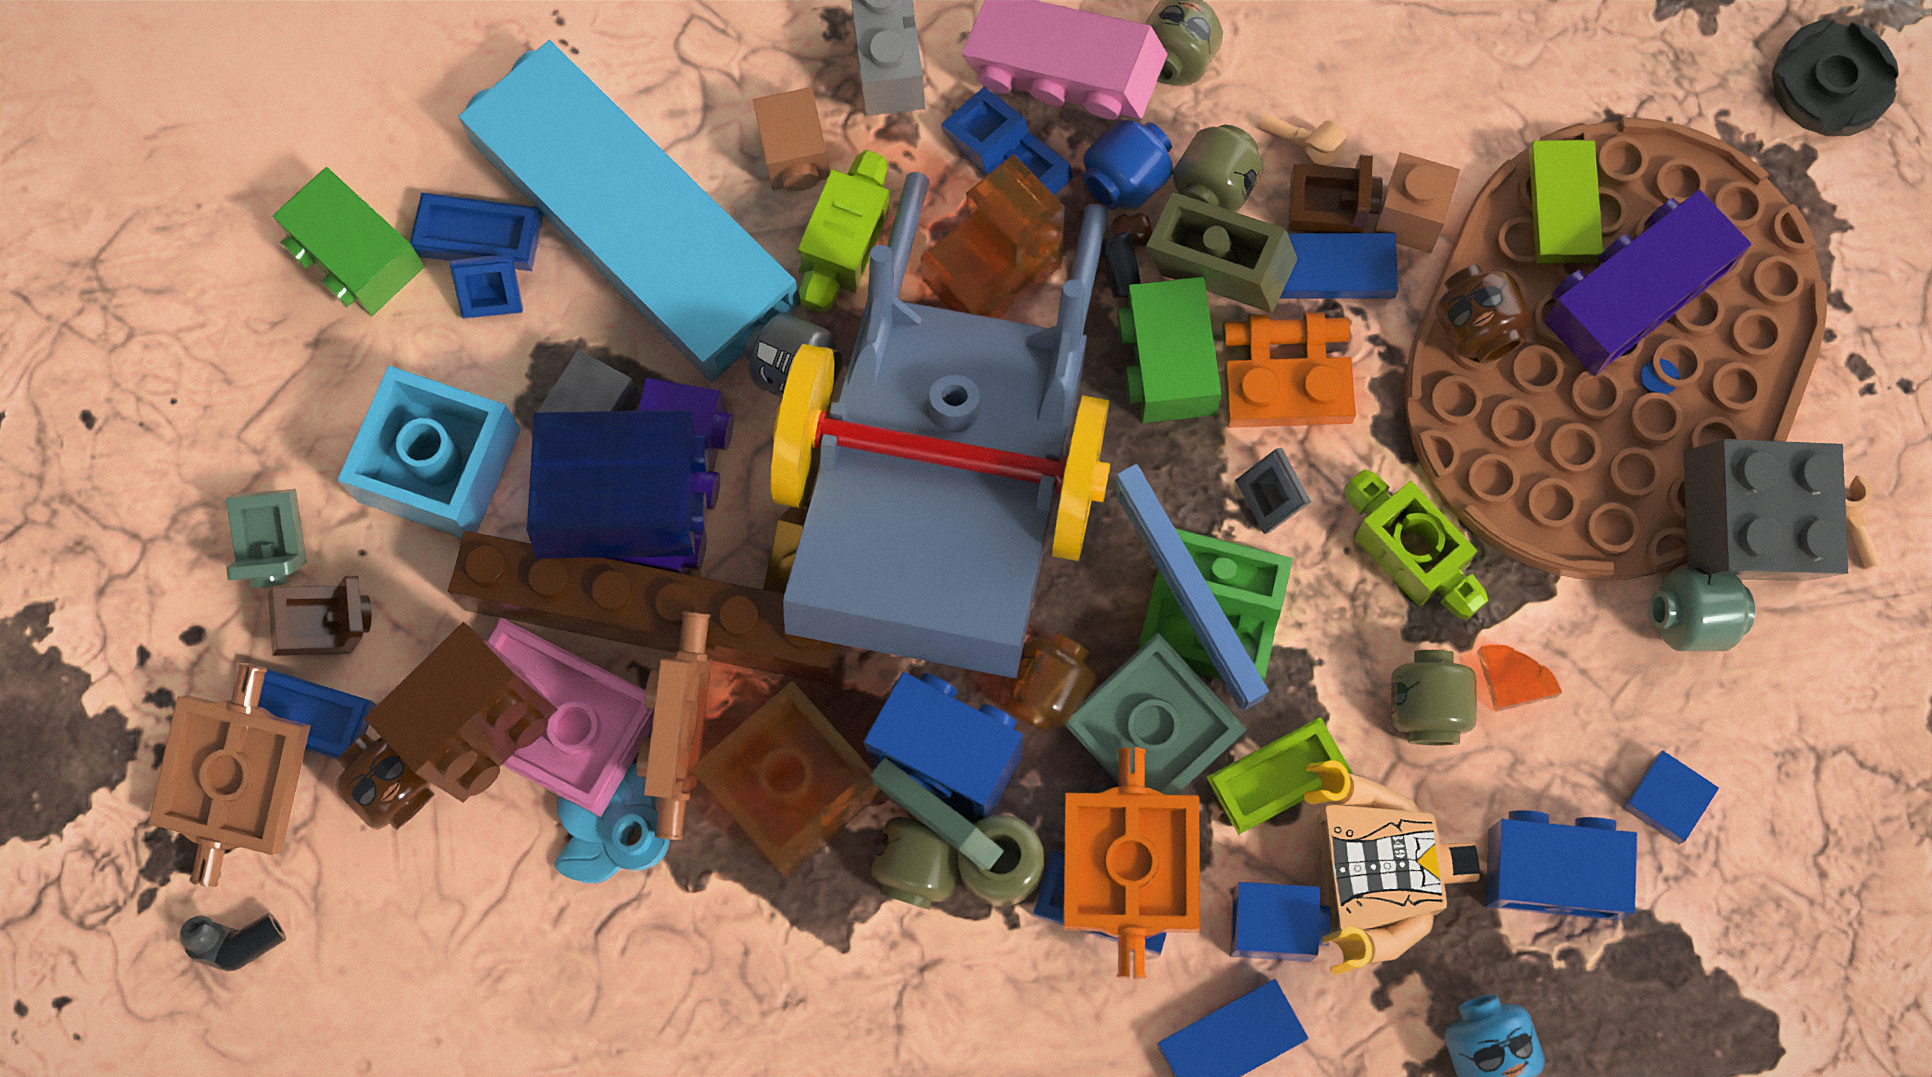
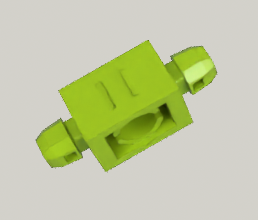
(843, 231)
(1370, 495)

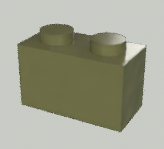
(1230, 250)

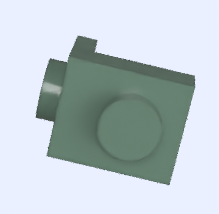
(265, 537)

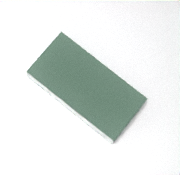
(936, 814)

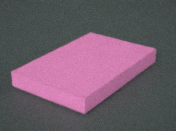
(590, 734)

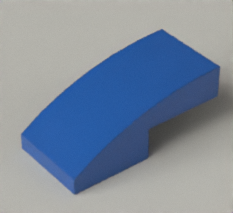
(993, 131)

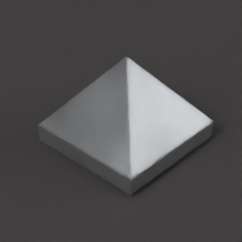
(1273, 490)

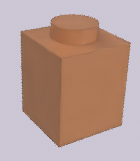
(792, 139)
(1417, 201)

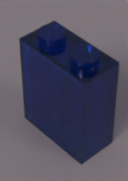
(615, 484)

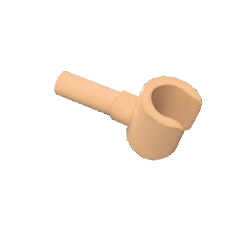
(1319, 147)
(1856, 522)

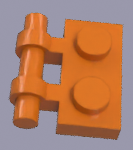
(1288, 390)

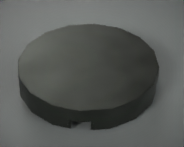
(1835, 78)

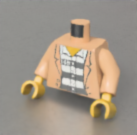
(1381, 866)

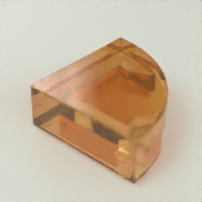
(1515, 677)

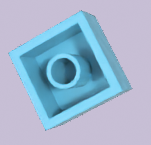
(429, 452)

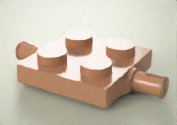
(679, 705)
(229, 775)

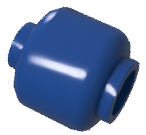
(1127, 164)

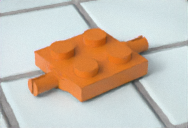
(1131, 863)

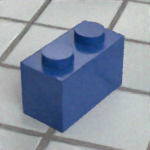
(1561, 867)

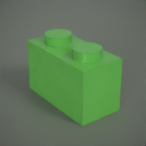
(348, 242)
(1171, 350)

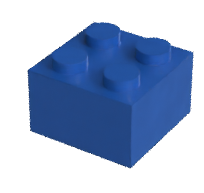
(946, 744)

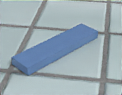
(1189, 588)

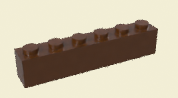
(634, 606)

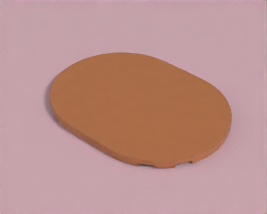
(1591, 467)

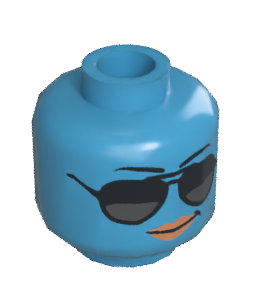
(1493, 1040)

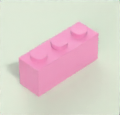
(1065, 56)

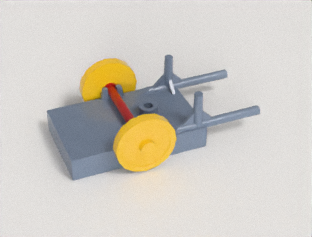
(938, 466)

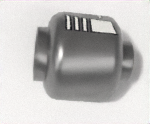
(775, 345)

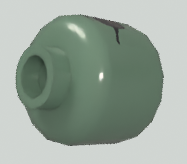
(1701, 610)

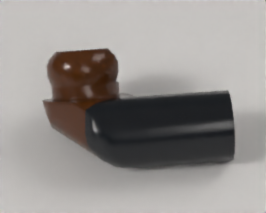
(1120, 251)

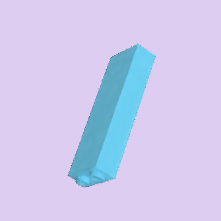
(629, 208)

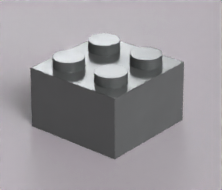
(1766, 509)

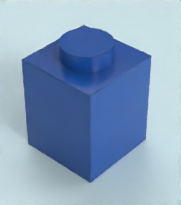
(1278, 922)

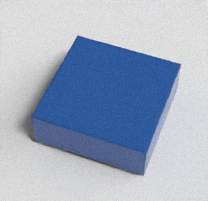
(1671, 797)

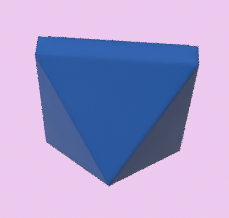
(486, 286)

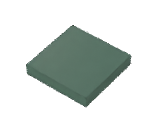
(1156, 707)

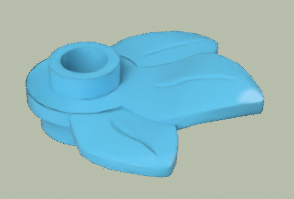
(601, 843)

